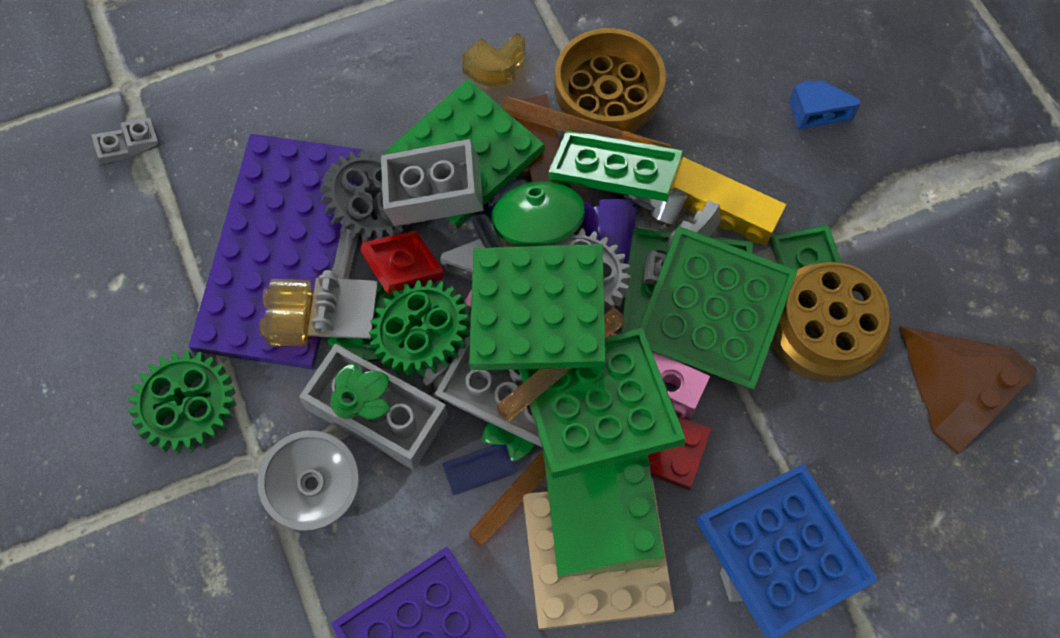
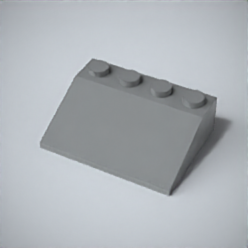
(482, 391)

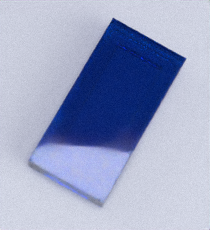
(478, 468)

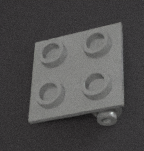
(342, 307)

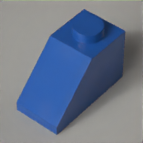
(821, 104)

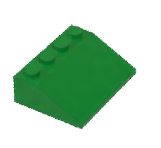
(605, 519)

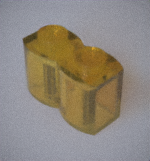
(287, 312)

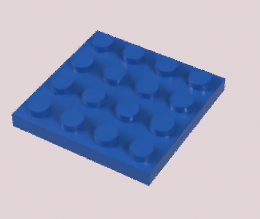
(786, 551)

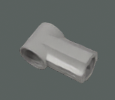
(663, 211)

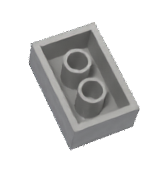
(431, 182)

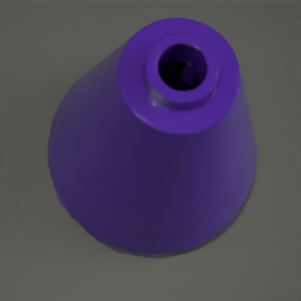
(612, 220)

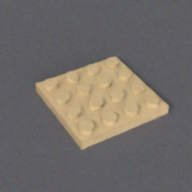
(591, 596)

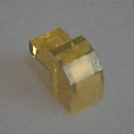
(494, 66)

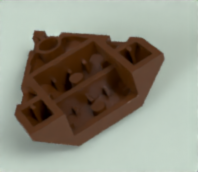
(963, 382)

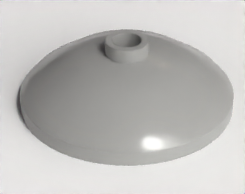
(296, 462)

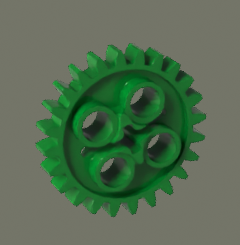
(420, 328)
(185, 427)

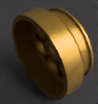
(619, 56)
(821, 357)

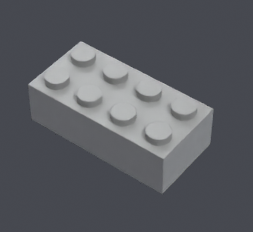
(400, 433)

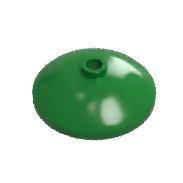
(538, 214)

